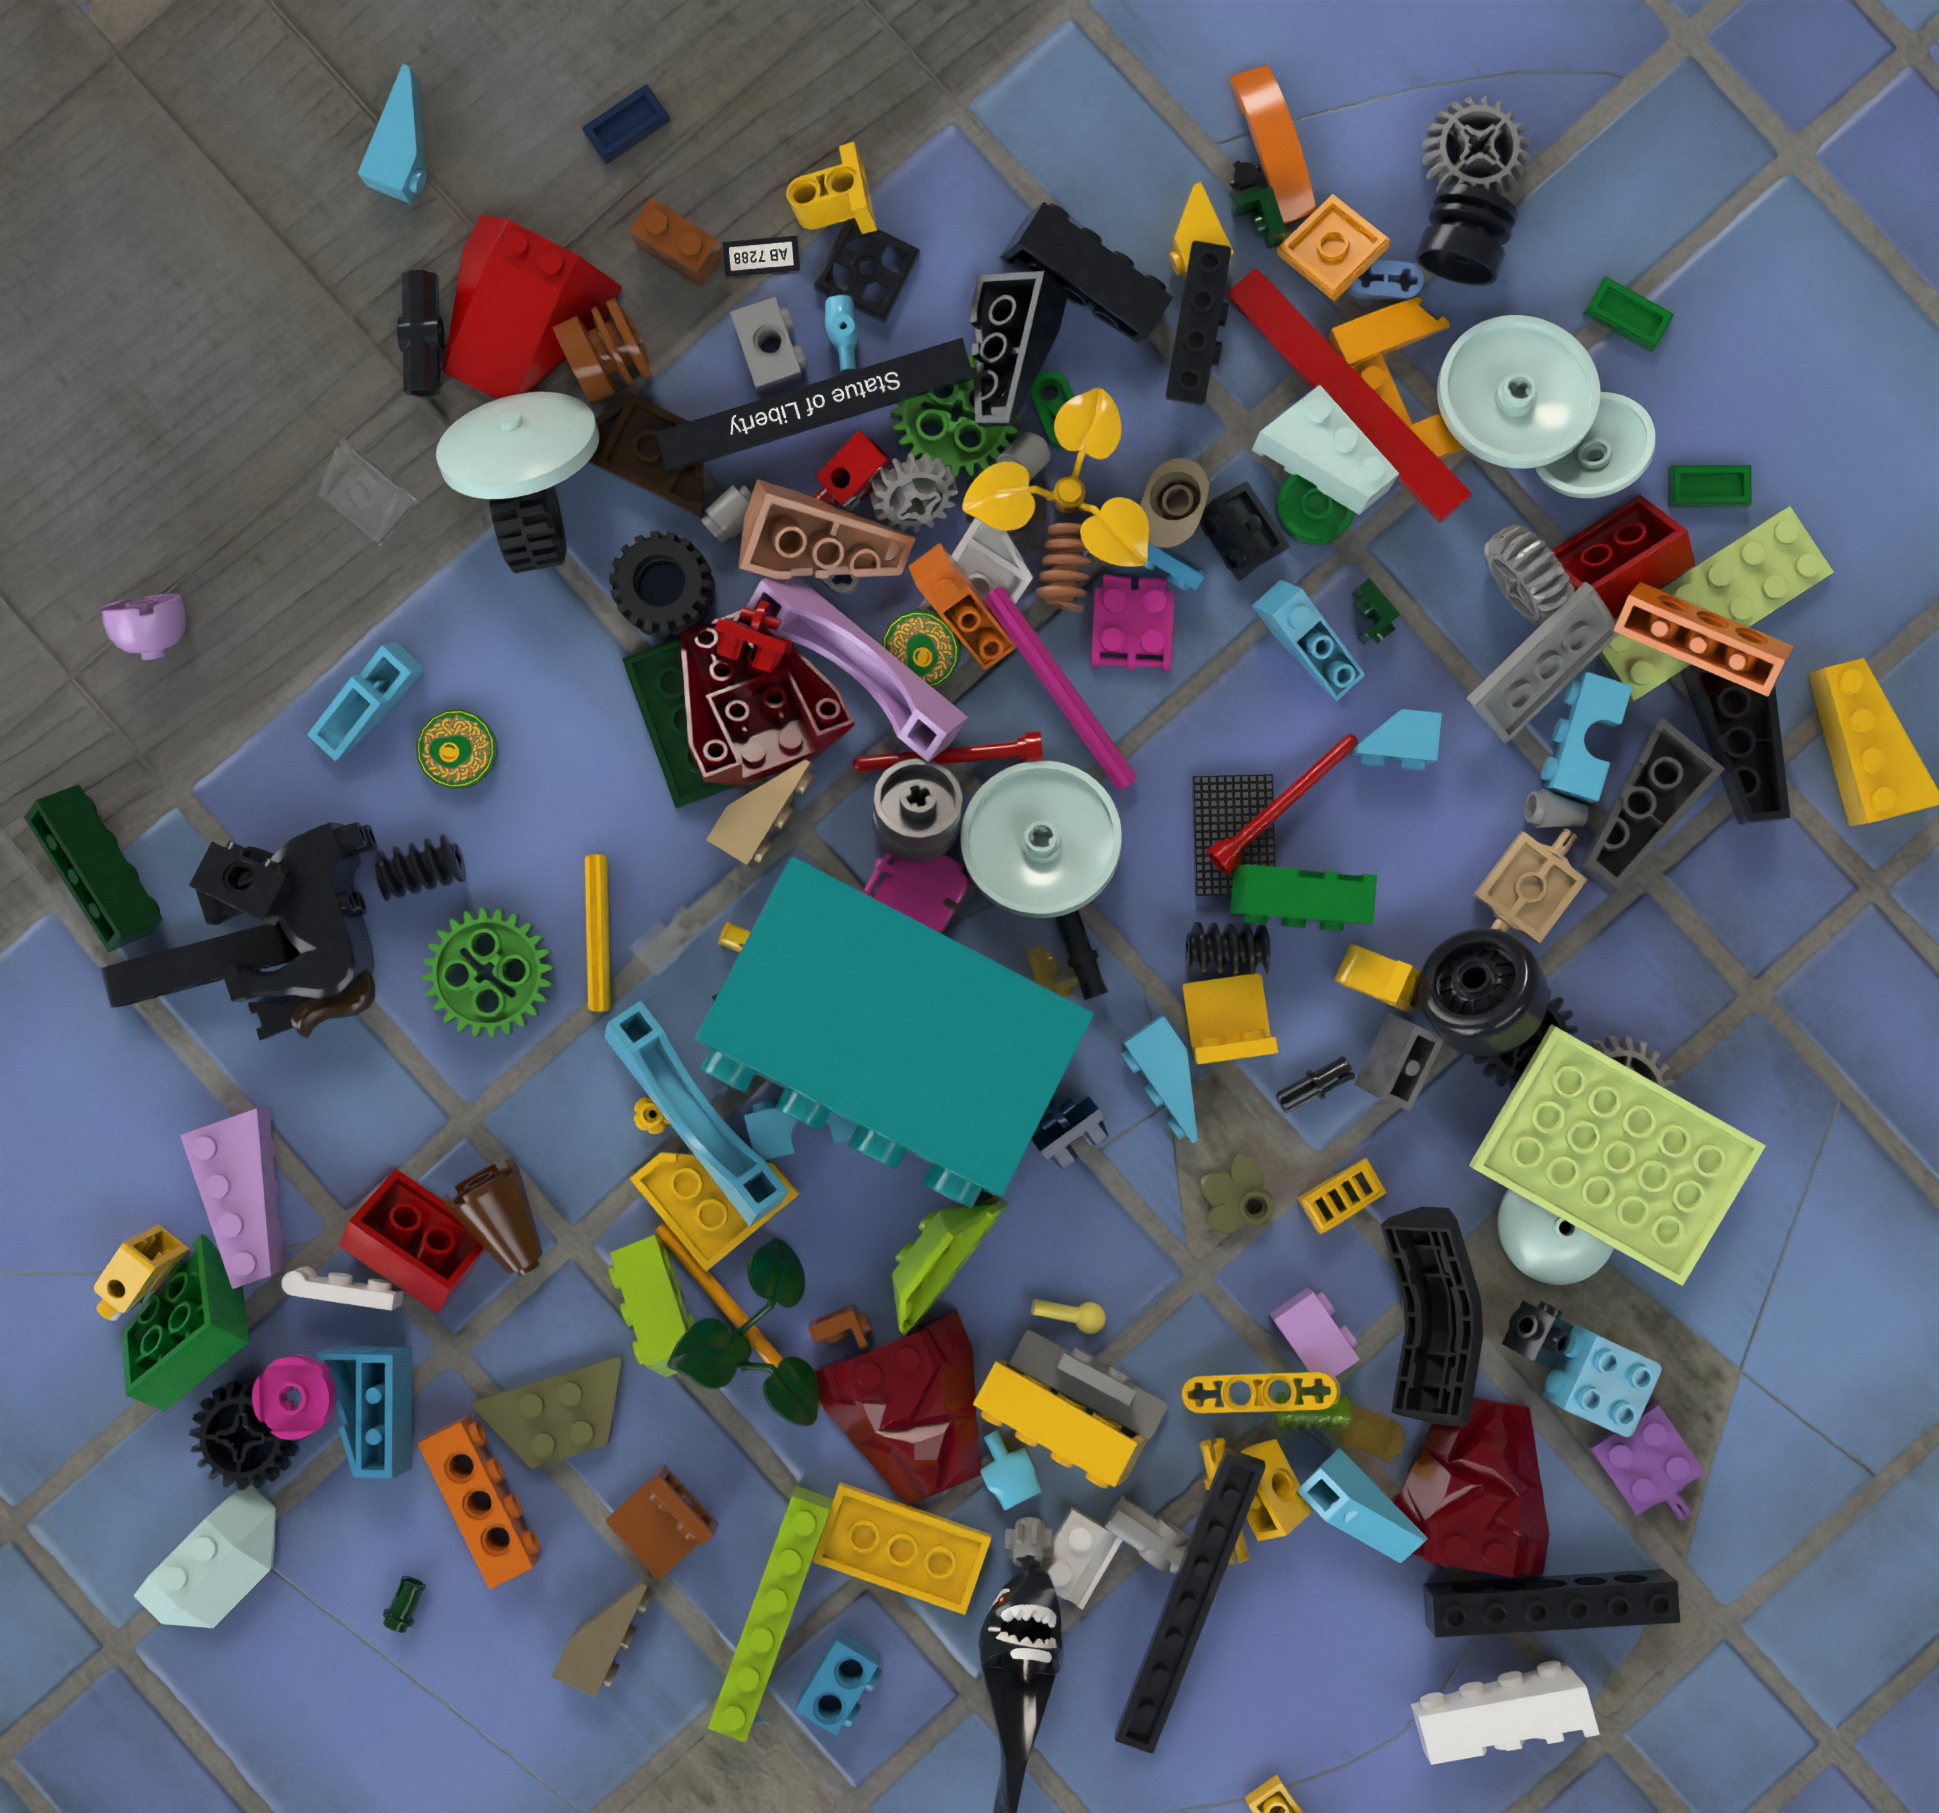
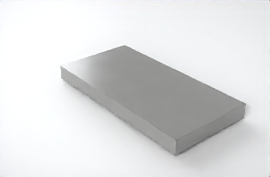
(1544, 663)

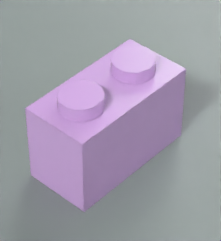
(1314, 1335)

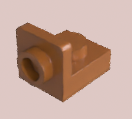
(834, 1326)

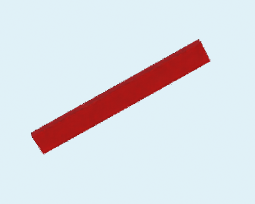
(1322, 365)

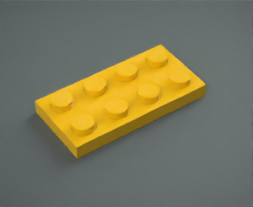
(902, 1548)

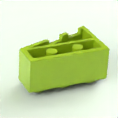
(651, 1301)

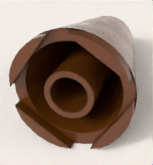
(499, 1216)

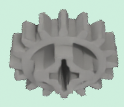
(913, 492)

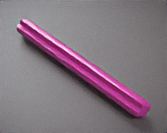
(1060, 688)

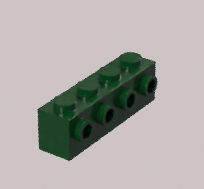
(93, 867)

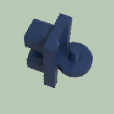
(1065, 1126)

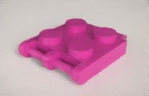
(1132, 622)
(920, 888)

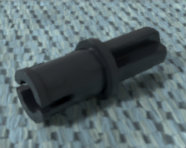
(1315, 1084)

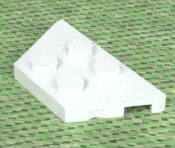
(990, 561)

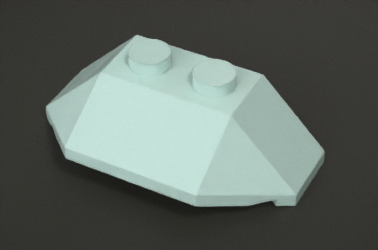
(214, 1563)

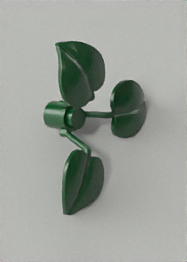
(713, 1355)

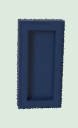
(626, 124)

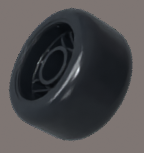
(1483, 992)

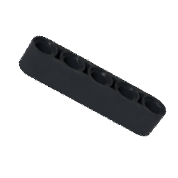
(195, 964)

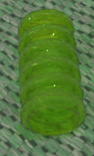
(1331, 1417)

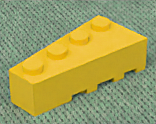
(1059, 1425)

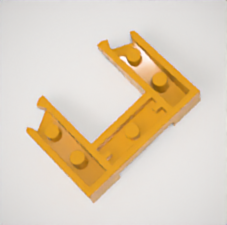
(1382, 332)

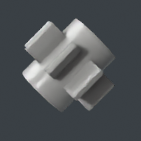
(1029, 1542)

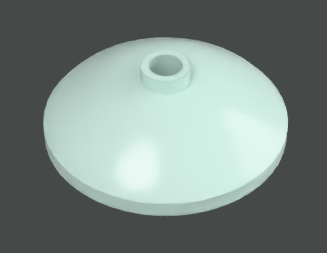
(1622, 440)
(1539, 1249)

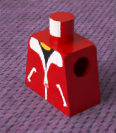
(862, 461)

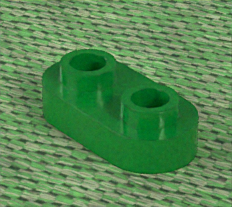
(1048, 409)

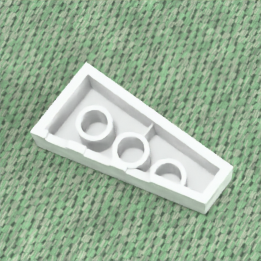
(1504, 1713)

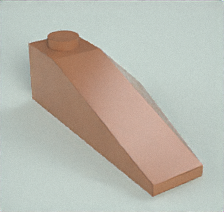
(803, 536)

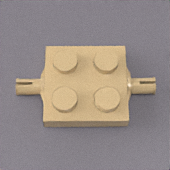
(1531, 885)

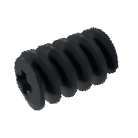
(419, 868)
(1227, 947)

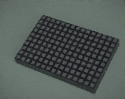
(1220, 812)

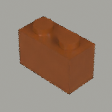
(676, 242)

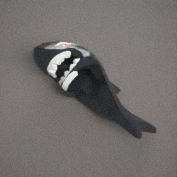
(1019, 1663)

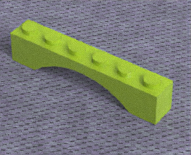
(770, 1613)

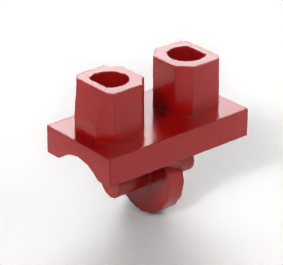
(770, 646)

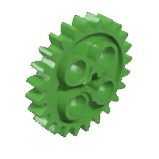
(947, 443)
(466, 1000)

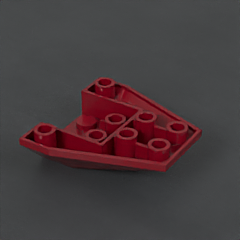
(753, 720)

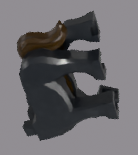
(322, 922)

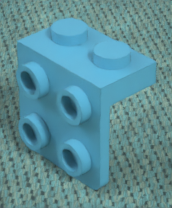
(1602, 1382)

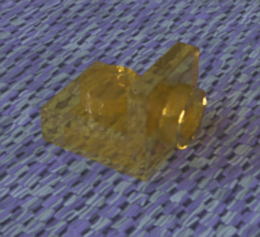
(1044, 967)
(1373, 1434)

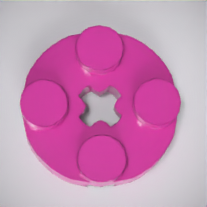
(317, 1392)

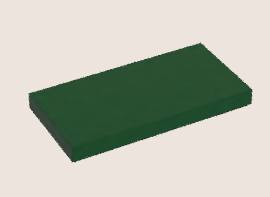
(660, 693)

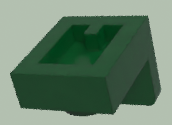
(1267, 220)
(1373, 604)

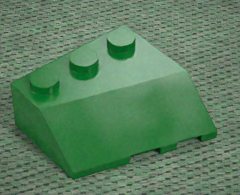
(184, 1330)

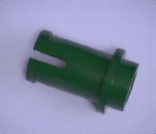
(400, 1613)

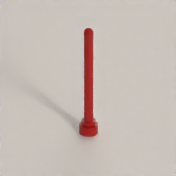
(1025, 748)
(1226, 854)

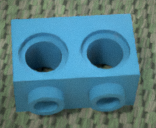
(833, 1680)

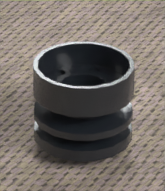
(1466, 234)

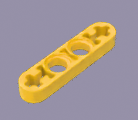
(1260, 1392)

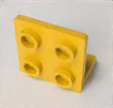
(1228, 1019)

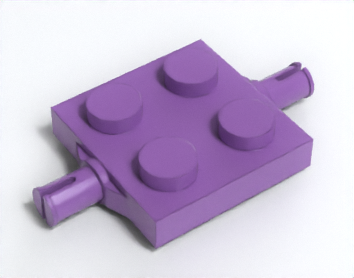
(1650, 1463)

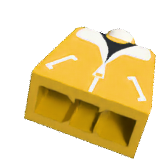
(137, 1271)

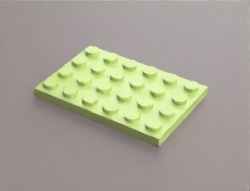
(1617, 1155)

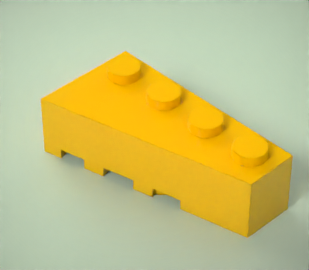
(1868, 746)

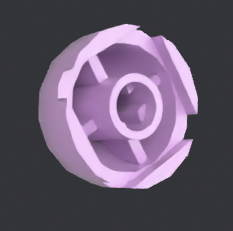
(146, 624)

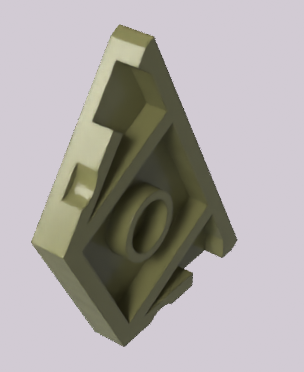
(556, 1413)

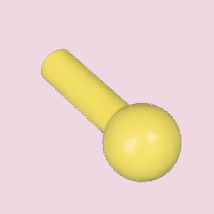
(1087, 1317)

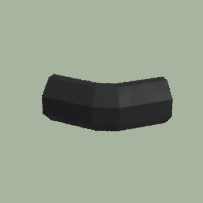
(1440, 1317)

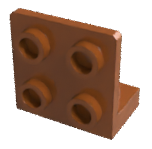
(662, 1522)

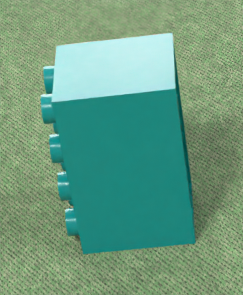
(891, 1033)

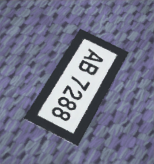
(761, 256)

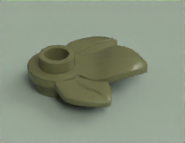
(1231, 1194)

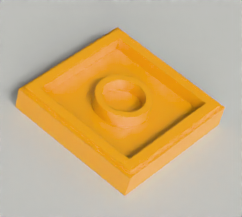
(1333, 247)

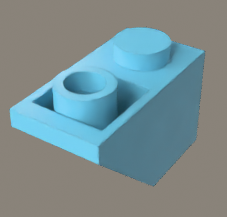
(1404, 737)

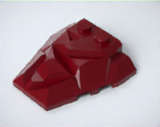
(910, 1408)
(1480, 1493)

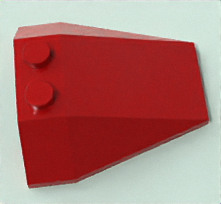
(510, 299)

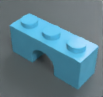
(1572, 768)
(773, 1131)

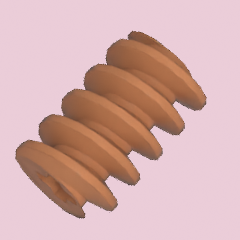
(1063, 567)

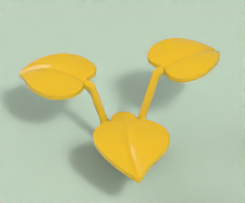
(1091, 427)

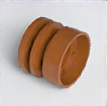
(603, 351)

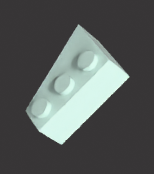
(1328, 450)

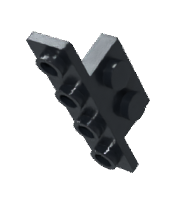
(1198, 323)

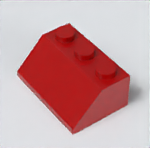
(1625, 549)
(412, 1241)

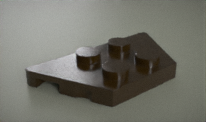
(632, 453)

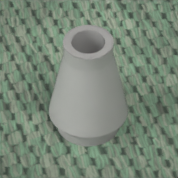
(1553, 810)

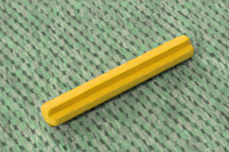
(597, 933)

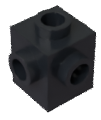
(1538, 1333)

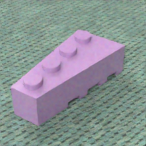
(240, 1192)

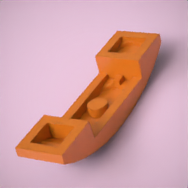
(1275, 141)

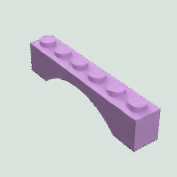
(914, 708)

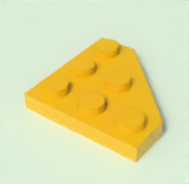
(697, 1207)

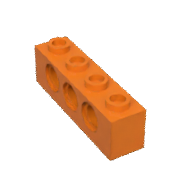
(1703, 638)
(495, 1560)

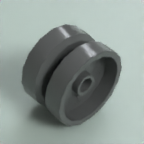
(917, 810)

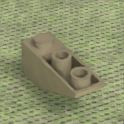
(595, 1643)

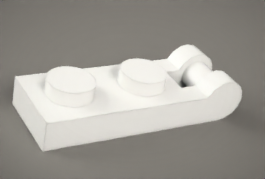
(342, 1289)

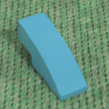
(365, 700)

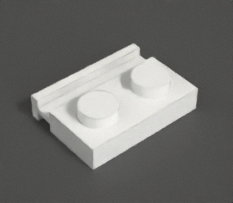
(1080, 1556)

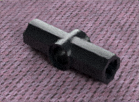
(421, 333)

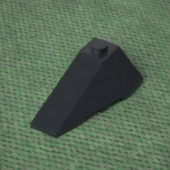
(1014, 330)

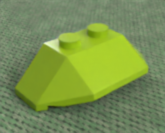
(938, 1256)

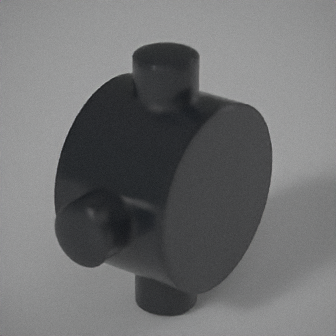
(1244, 175)

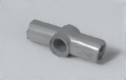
(1156, 1539)

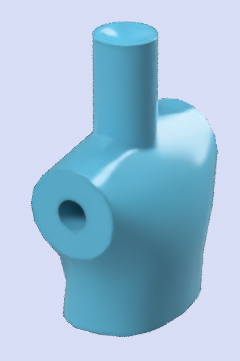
(842, 330)
(1011, 1474)

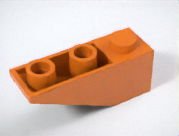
(960, 606)

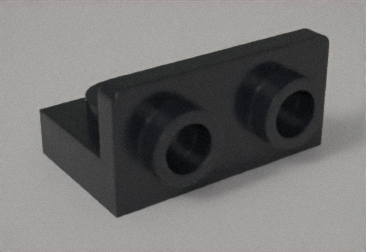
(1242, 530)

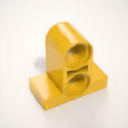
(834, 194)
(1380, 978)

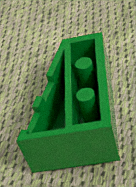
(1302, 896)

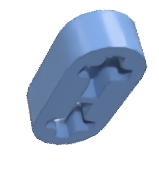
(1389, 291)

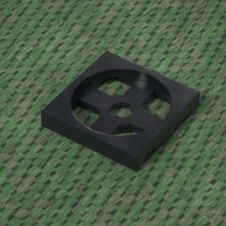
(894, 281)

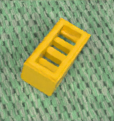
(1323, 1224)

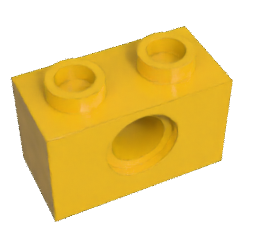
(1277, 1504)

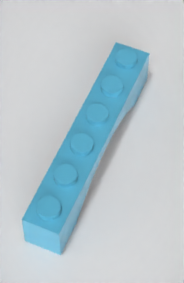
(728, 1160)

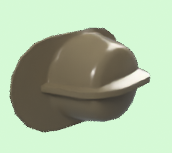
(1175, 502)

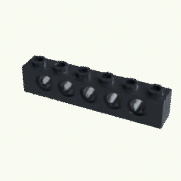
(1551, 1603)

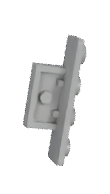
(1088, 1383)

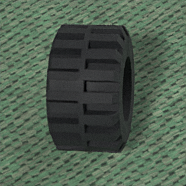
(530, 530)
(639, 561)

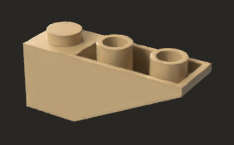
(751, 819)

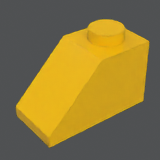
(1196, 224)

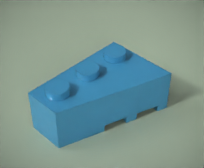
(373, 1407)

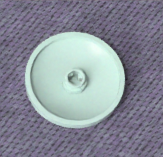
(1518, 391)
(517, 445)
(1041, 839)

